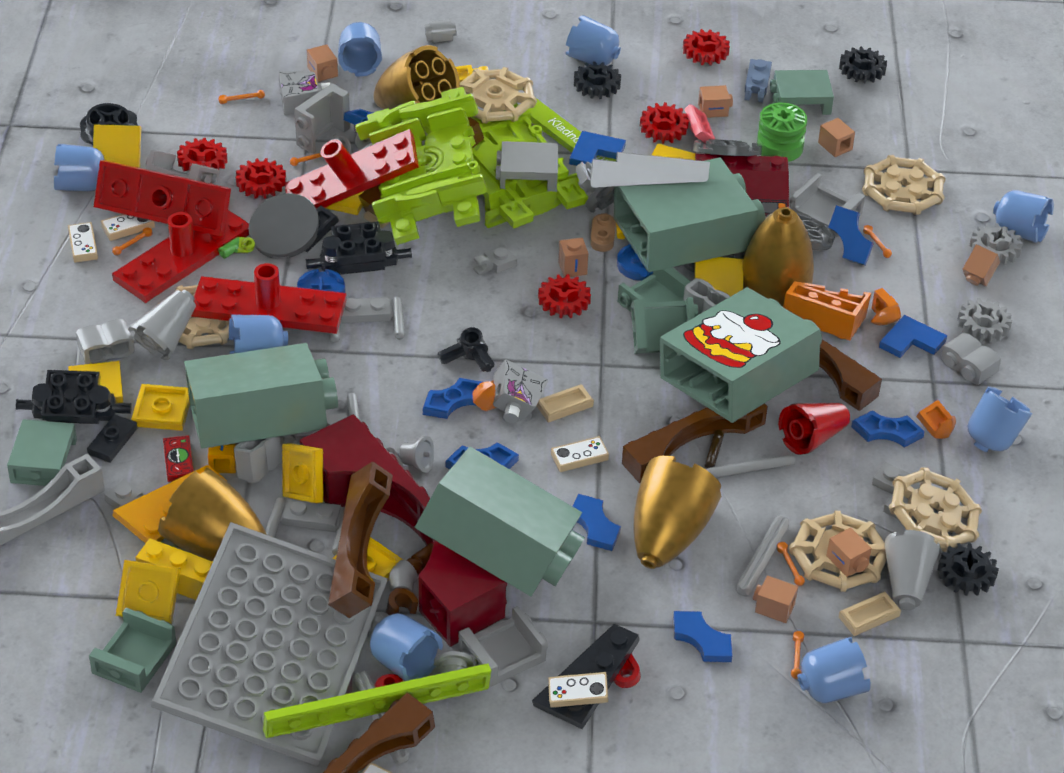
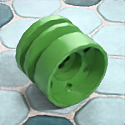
(782, 130)

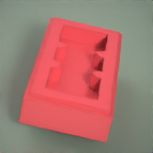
(699, 123)

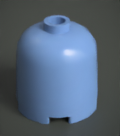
(593, 42)
(359, 49)
(77, 167)
(1024, 214)
(256, 333)
(997, 421)
(405, 646)
(834, 671)

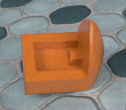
(885, 307)
(484, 395)
(937, 420)

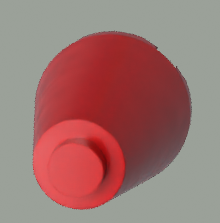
(811, 424)

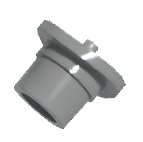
(418, 454)
(453, 661)

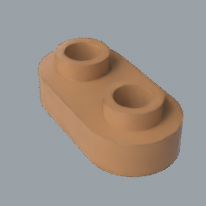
(603, 232)

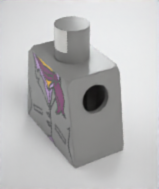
(297, 88)
(517, 390)

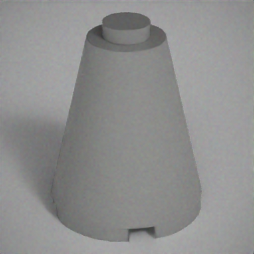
(164, 324)
(910, 566)

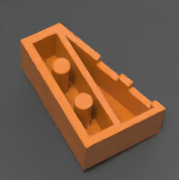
(830, 310)

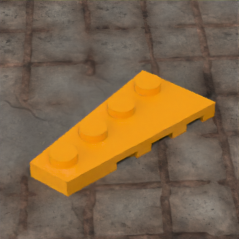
(144, 513)

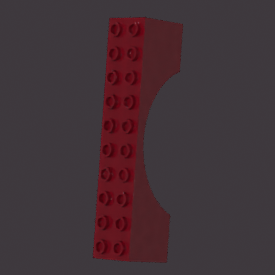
(451, 588)

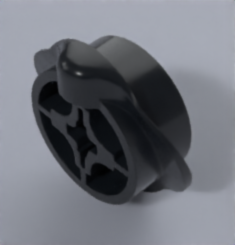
(105, 115)

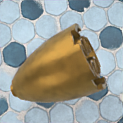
(416, 77)
(778, 256)
(672, 509)
(203, 512)

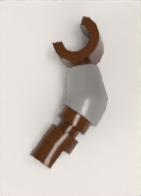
(402, 580)

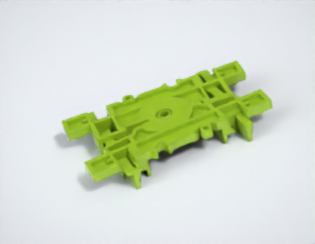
(451, 174)
(521, 197)

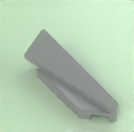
(646, 170)

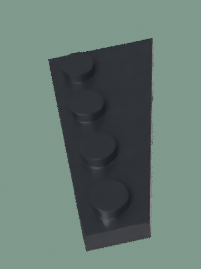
(604, 655)

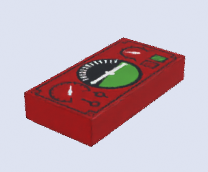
(177, 457)

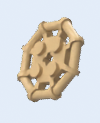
(499, 94)
(891, 184)
(199, 326)
(946, 502)
(819, 547)

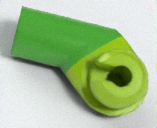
(237, 245)

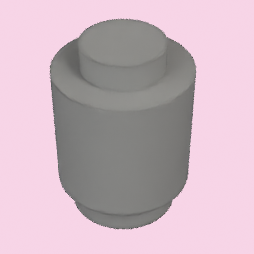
(440, 31)

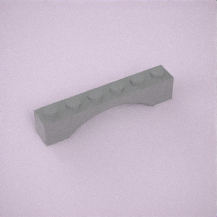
(69, 488)

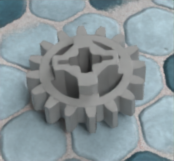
(999, 241)
(984, 320)

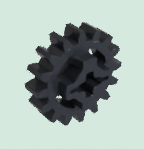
(863, 64)
(597, 80)
(968, 569)

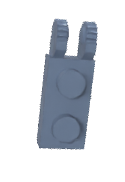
(757, 79)

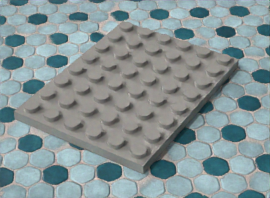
(264, 643)

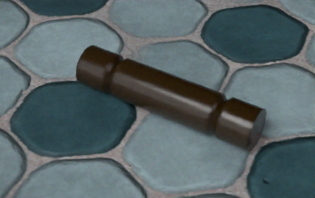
(714, 449)

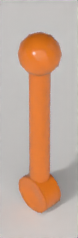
(224, 99)
(294, 161)
(868, 230)
(147, 232)
(782, 547)
(798, 637)

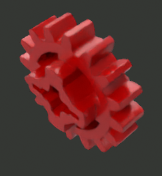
(706, 47)
(664, 123)
(202, 153)
(260, 178)
(564, 296)

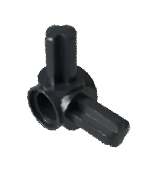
(471, 347)

